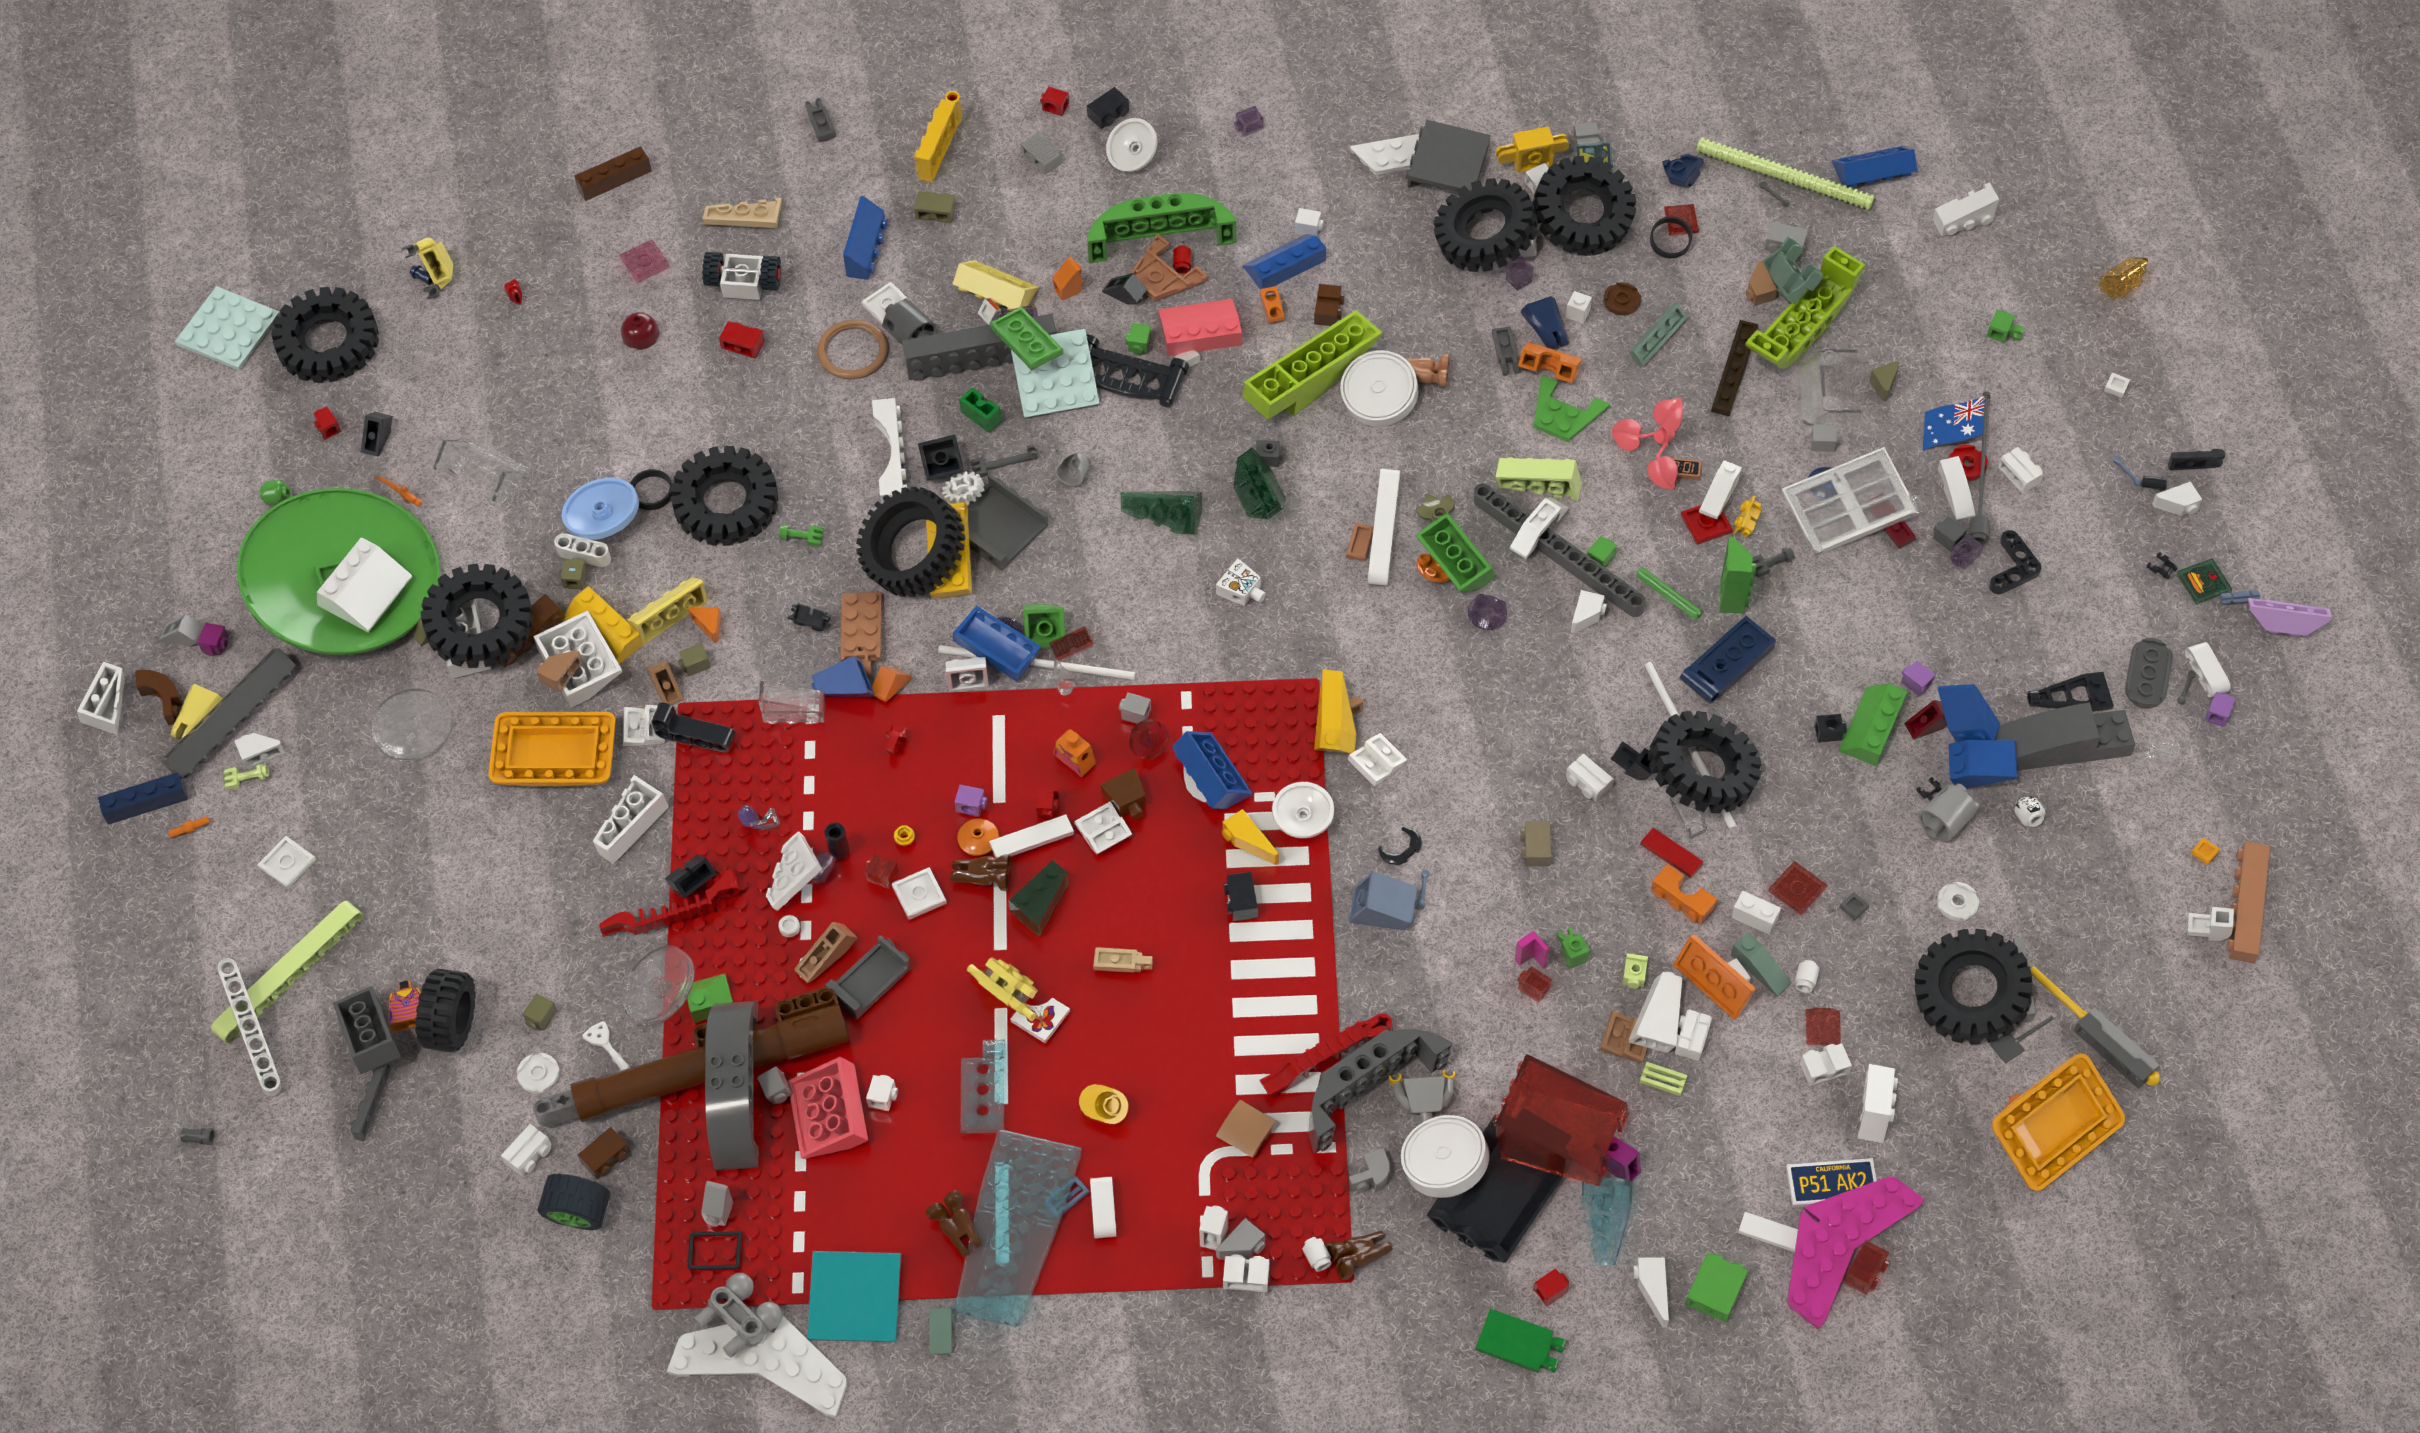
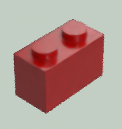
(741, 339)

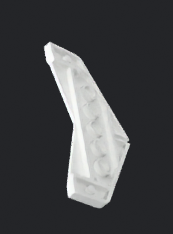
(780, 1357)

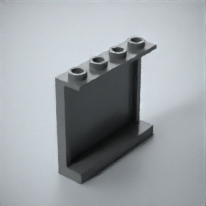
(1447, 156)
(1002, 523)

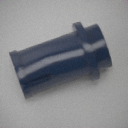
(417, 272)

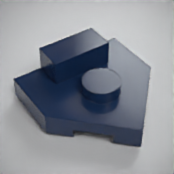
(1683, 170)

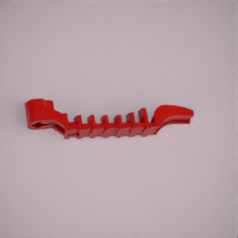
(724, 886)
(1290, 1072)

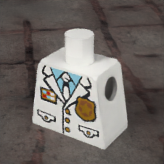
(1240, 584)

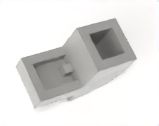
(1376, 1172)

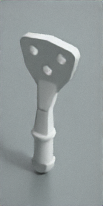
(604, 1042)

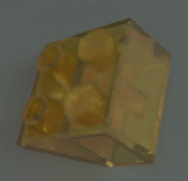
(2123, 277)

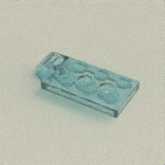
(994, 1099)

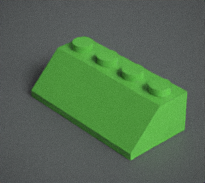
(1456, 554)
(1736, 578)
(1873, 722)

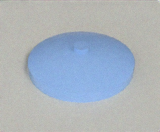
(600, 508)

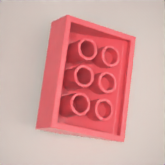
(1200, 327)
(828, 1109)

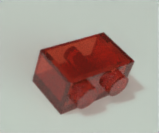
(1866, 1267)

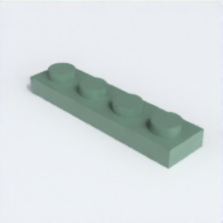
(1658, 334)

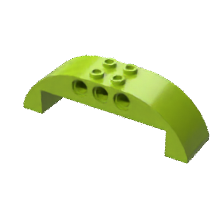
(1808, 318)

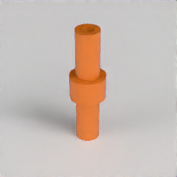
(189, 827)

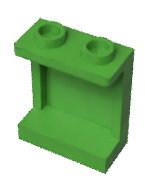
(1716, 1286)

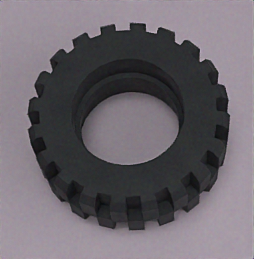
(445, 1010)

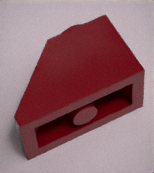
(1927, 720)

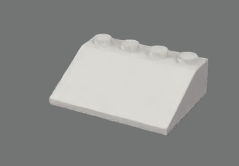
(363, 585)
(598, 662)

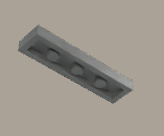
(369, 1104)

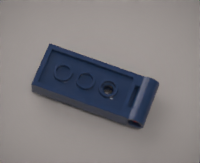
(1728, 660)

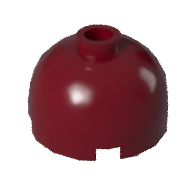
(639, 331)

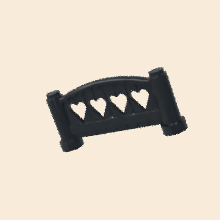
(1168, 376)

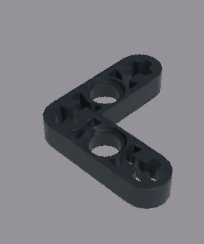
(2021, 564)

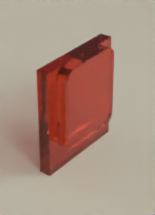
(1684, 212)
(1822, 1026)

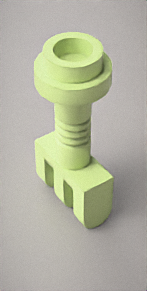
(233, 776)

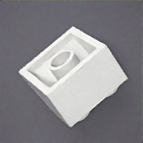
(967, 674)

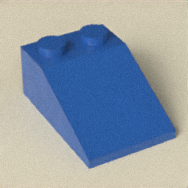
(1968, 713)
(1982, 762)

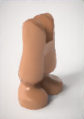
(1429, 371)

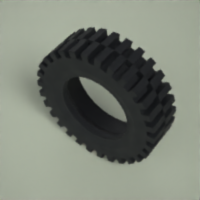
(886, 524)

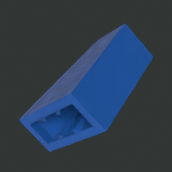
(844, 680)

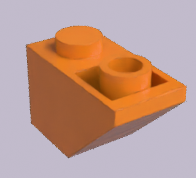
(1068, 279)

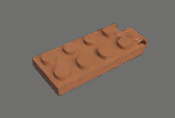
(861, 627)

